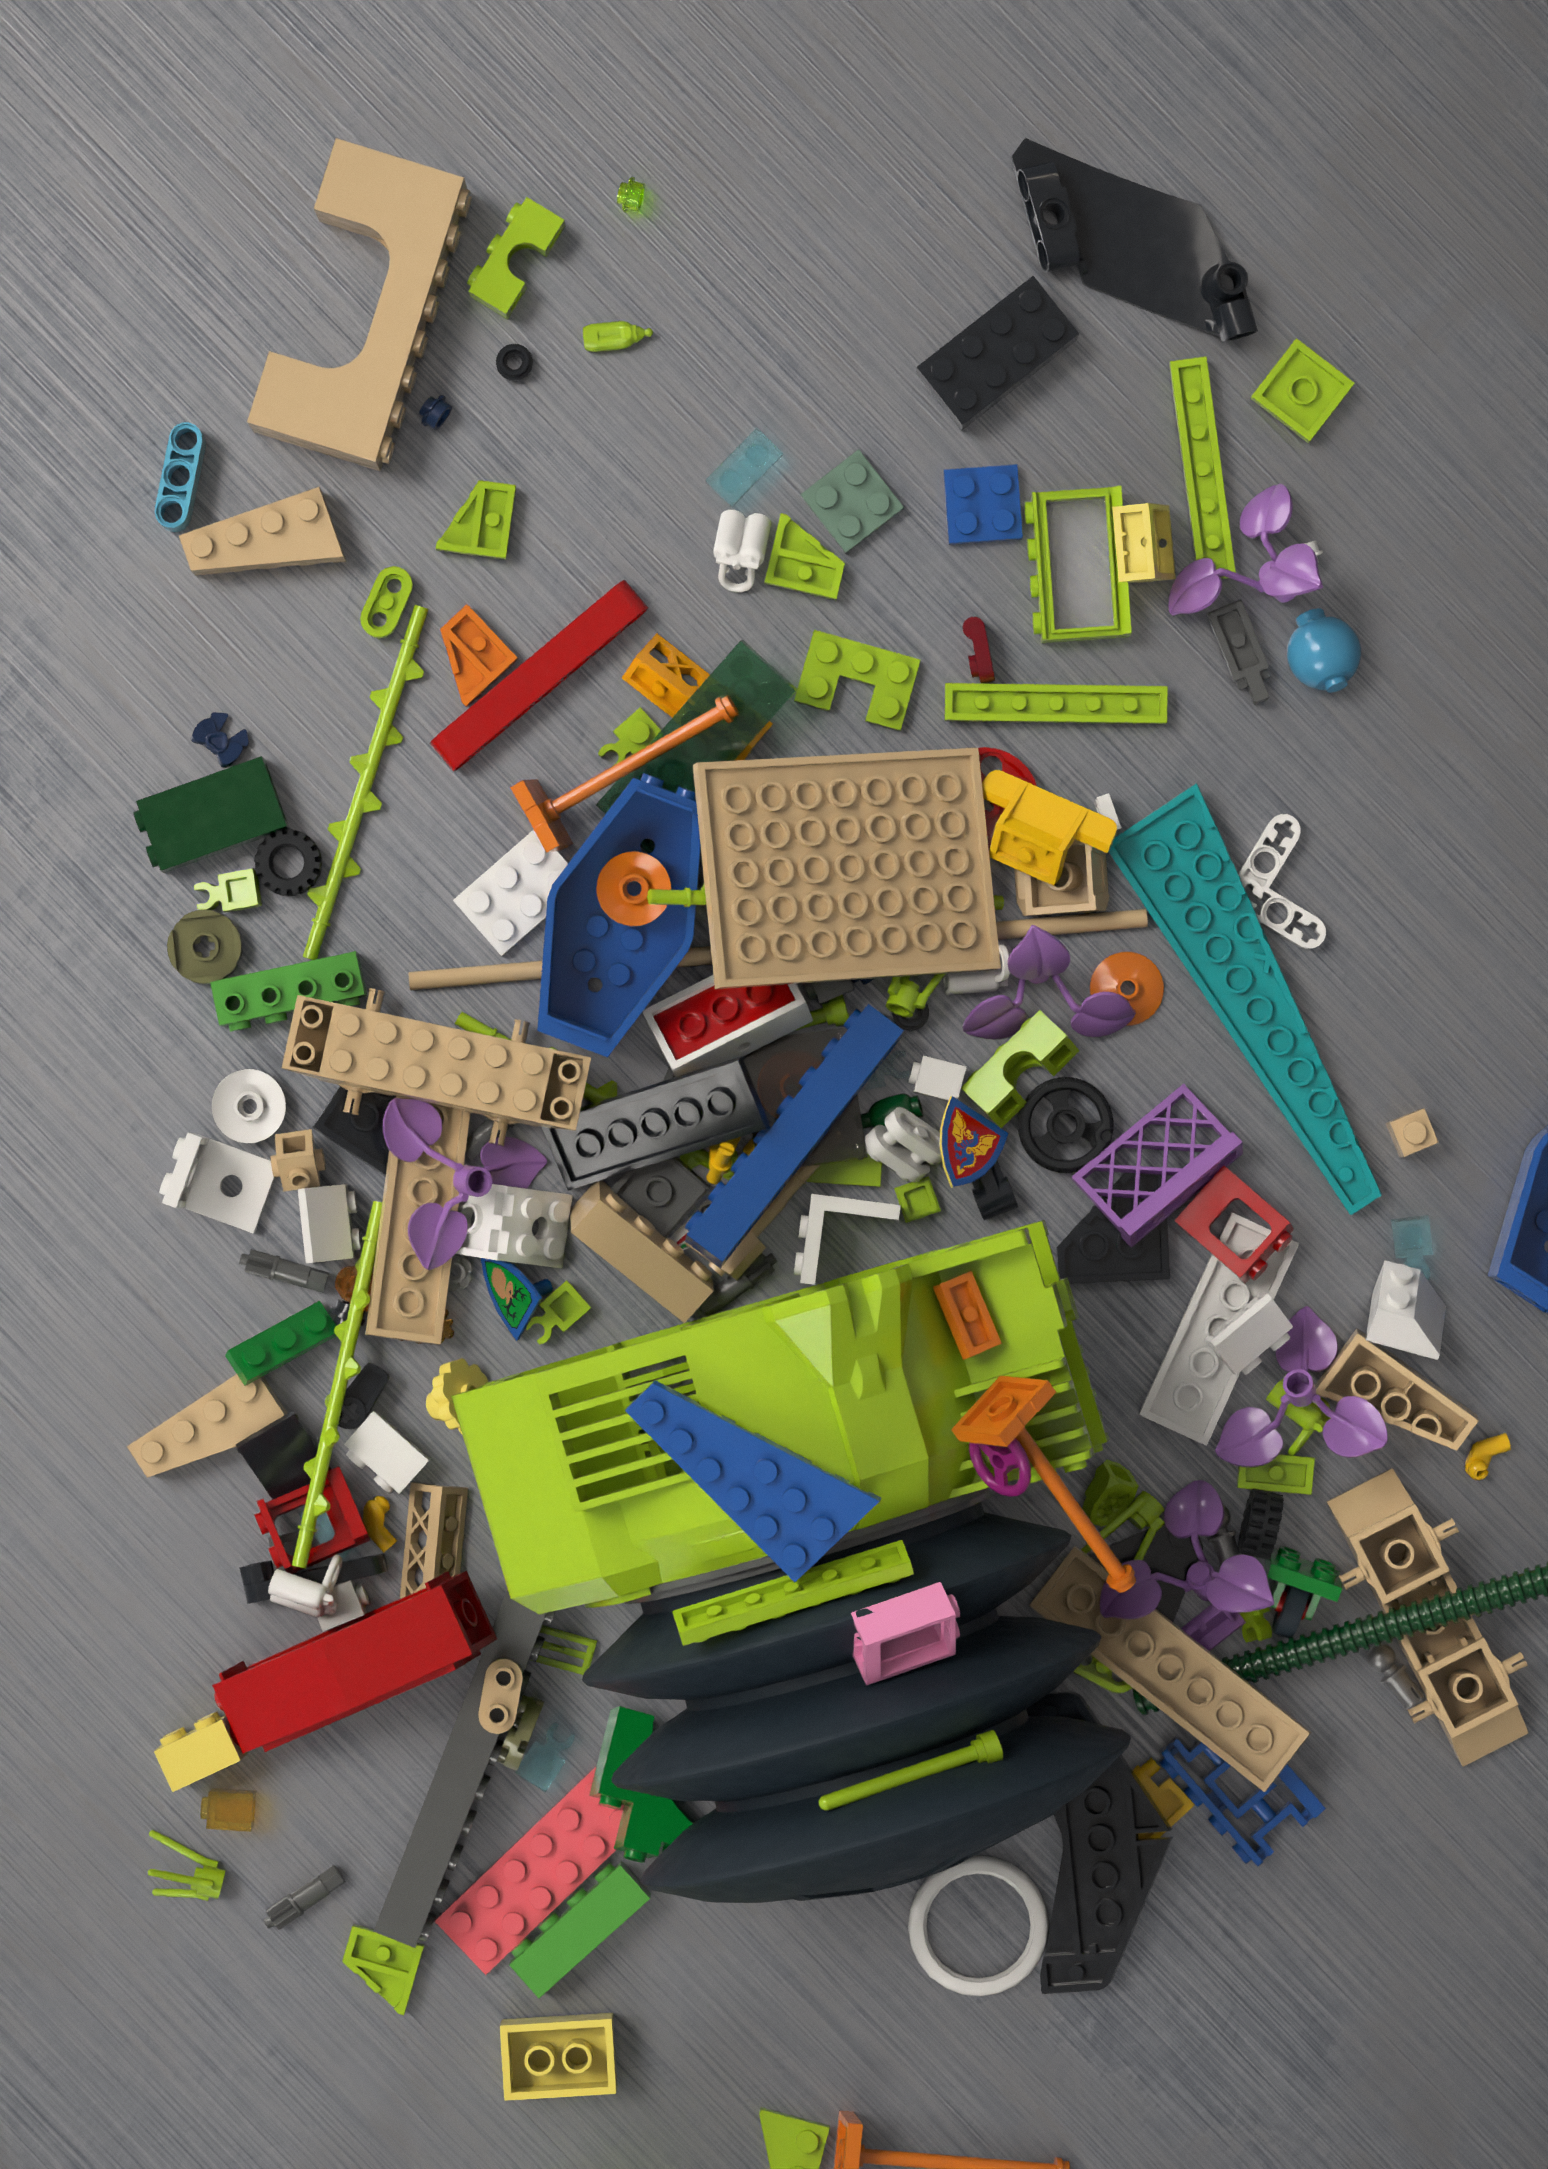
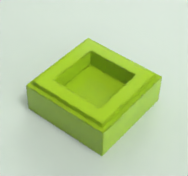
(917, 1199)

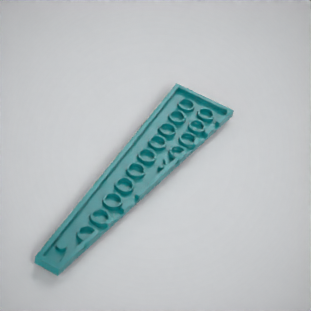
(1204, 912)

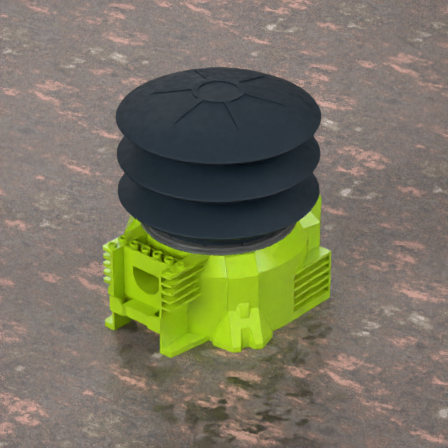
(778, 1711)

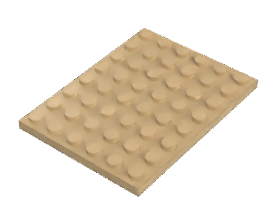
(846, 867)

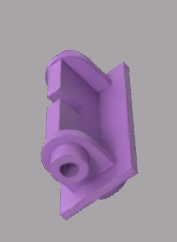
(1213, 1626)

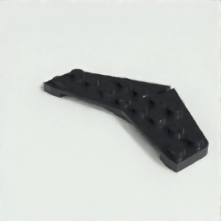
(1102, 1867)

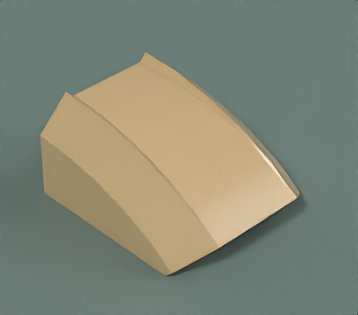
(1079, 890)

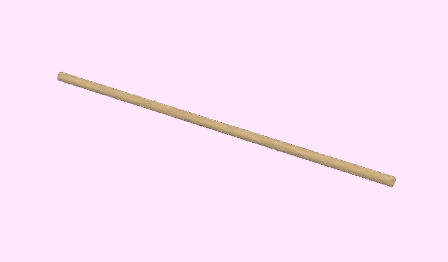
(702, 955)

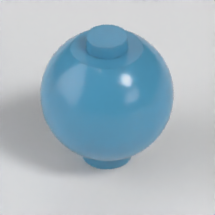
(1323, 651)

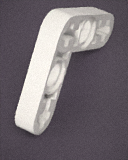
(1262, 882)

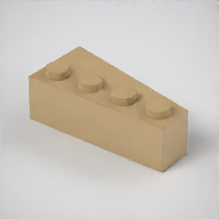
(267, 537)
(640, 1251)
(1396, 1392)
(208, 1425)

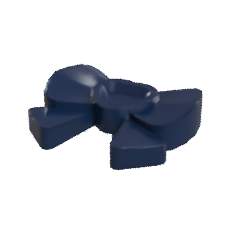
(208, 734)

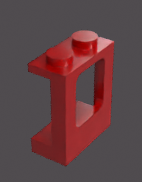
(1211, 1203)
(342, 1514)

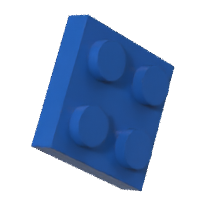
(983, 504)

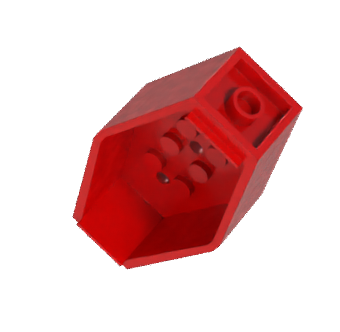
(355, 1664)

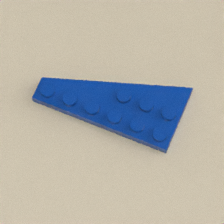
(765, 1488)

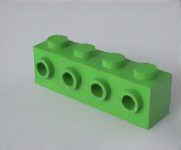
(274, 991)
(579, 1929)

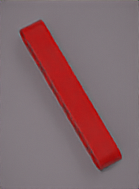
(539, 675)

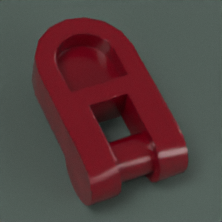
(981, 662)

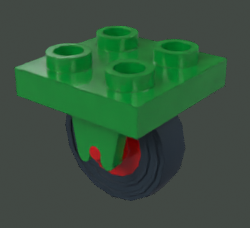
(1294, 1583)

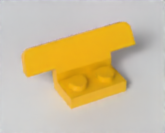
(1040, 827)

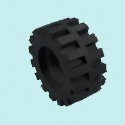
(277, 841)
(1260, 1524)

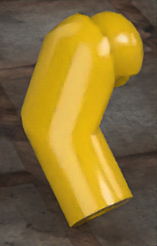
(1481, 1455)
(373, 1520)

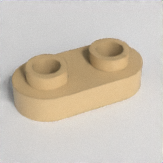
(500, 1696)

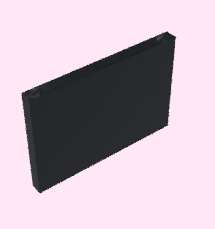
(279, 1455)

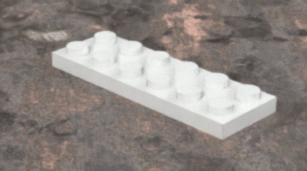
(1192, 1378)

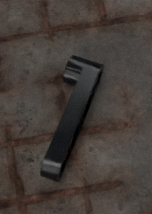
(258, 1575)

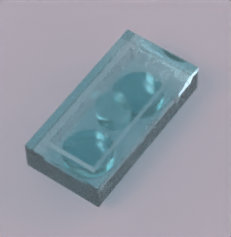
(744, 467)

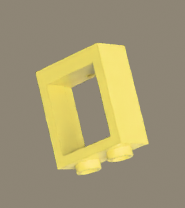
(1137, 540)

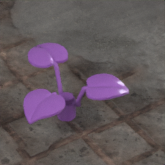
(1288, 575)
(1036, 960)
(438, 1231)
(1351, 1432)
(1236, 1588)

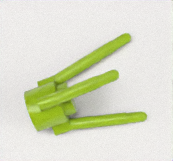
(905, 995)
(1141, 1513)
(205, 1882)

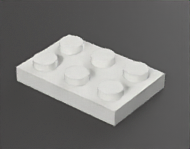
(512, 893)

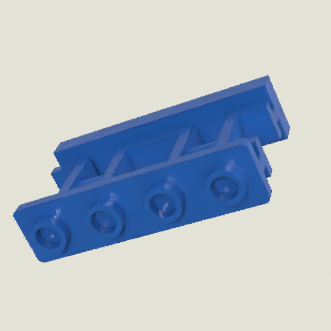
(1218, 1801)

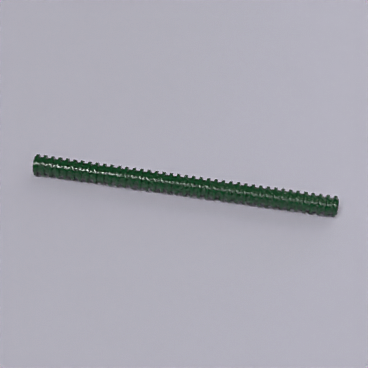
(1383, 1627)

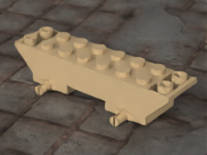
(436, 1064)
(1452, 1664)

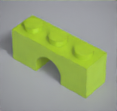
(529, 228)
(1034, 1045)

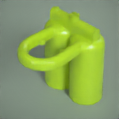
(1307, 1417)

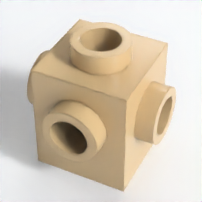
(300, 1167)

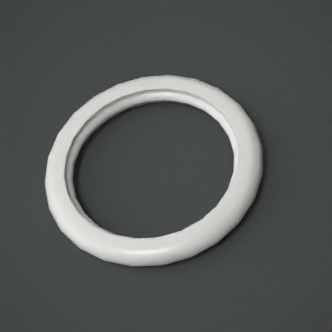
(971, 1985)

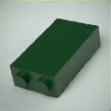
(210, 815)

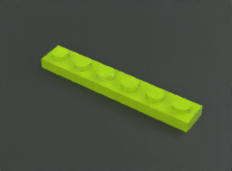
(1201, 462)
(1055, 703)
(783, 1596)

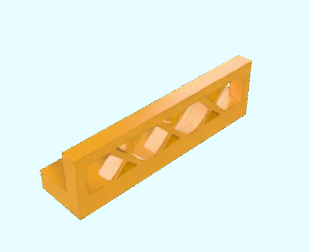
(664, 683)

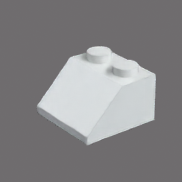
(328, 1223)
(1406, 1312)
(1250, 1333)

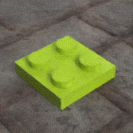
(1302, 390)

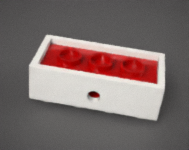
(717, 1025)

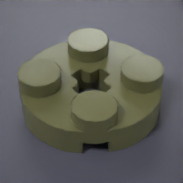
(188, 933)
(520, 1732)

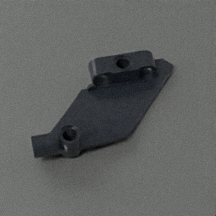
(1132, 242)

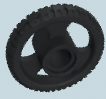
(1057, 1092)

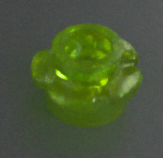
(631, 195)

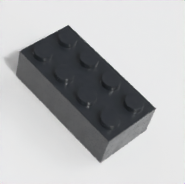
(997, 353)

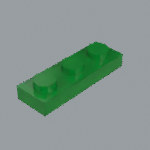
(281, 1343)

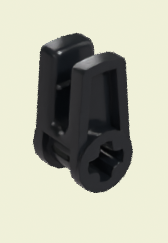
(364, 1393)

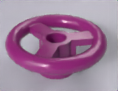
(1003, 1461)

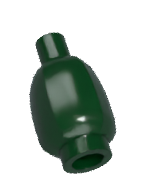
(883, 1107)

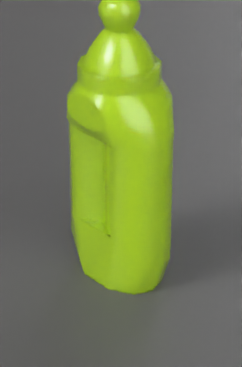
(612, 335)

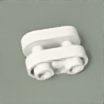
(905, 1145)

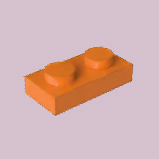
(967, 1315)

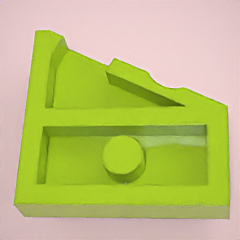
(482, 522)
(802, 563)
(383, 1964)
(792, 2140)

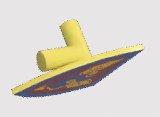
(968, 1143)

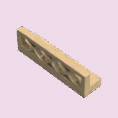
(444, 1532)

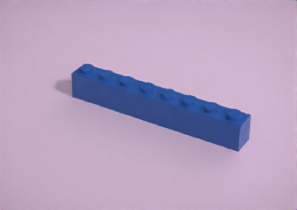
(793, 1136)

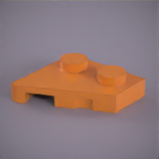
(474, 654)

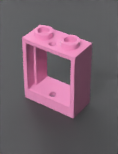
(924, 1614)

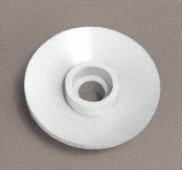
(229, 1102)

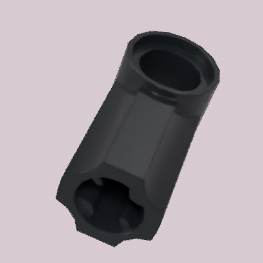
(993, 1193)

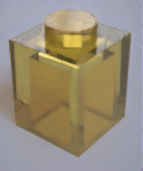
(229, 1809)

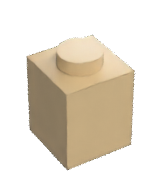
(1412, 1132)

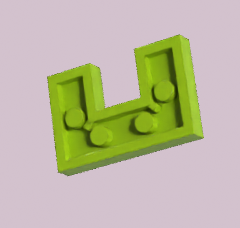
(886, 670)

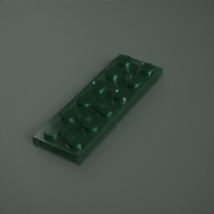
(758, 696)

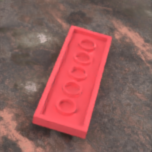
(532, 1877)

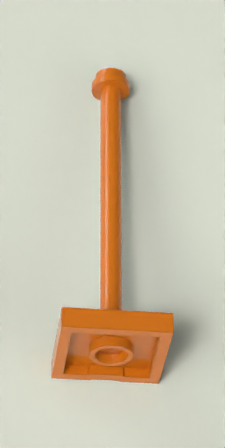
(546, 813)
(1002, 1417)
(853, 2154)

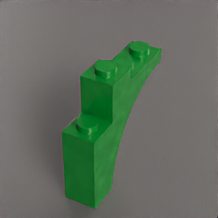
(646, 1818)

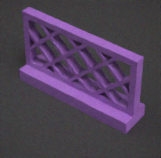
(1176, 1190)

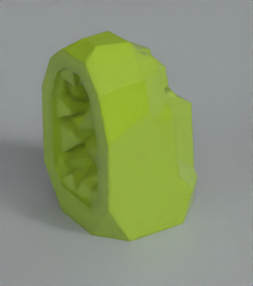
(1109, 1493)

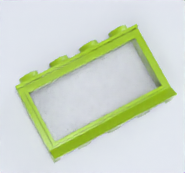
(1076, 566)

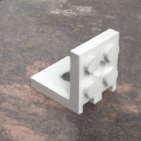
(199, 1178)
(505, 1226)
(811, 1227)

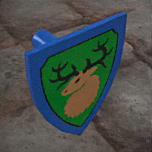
(513, 1294)

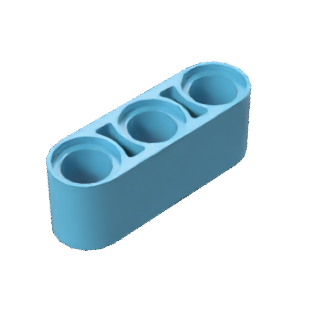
(176, 459)

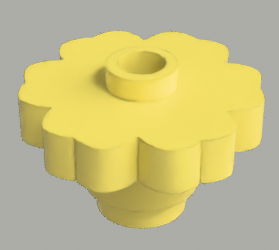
(453, 1379)

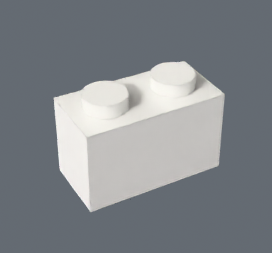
(386, 1452)

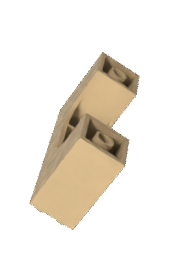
(358, 405)

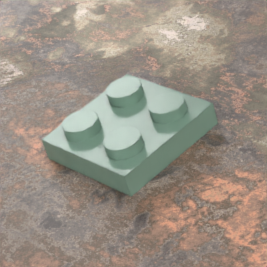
(852, 501)

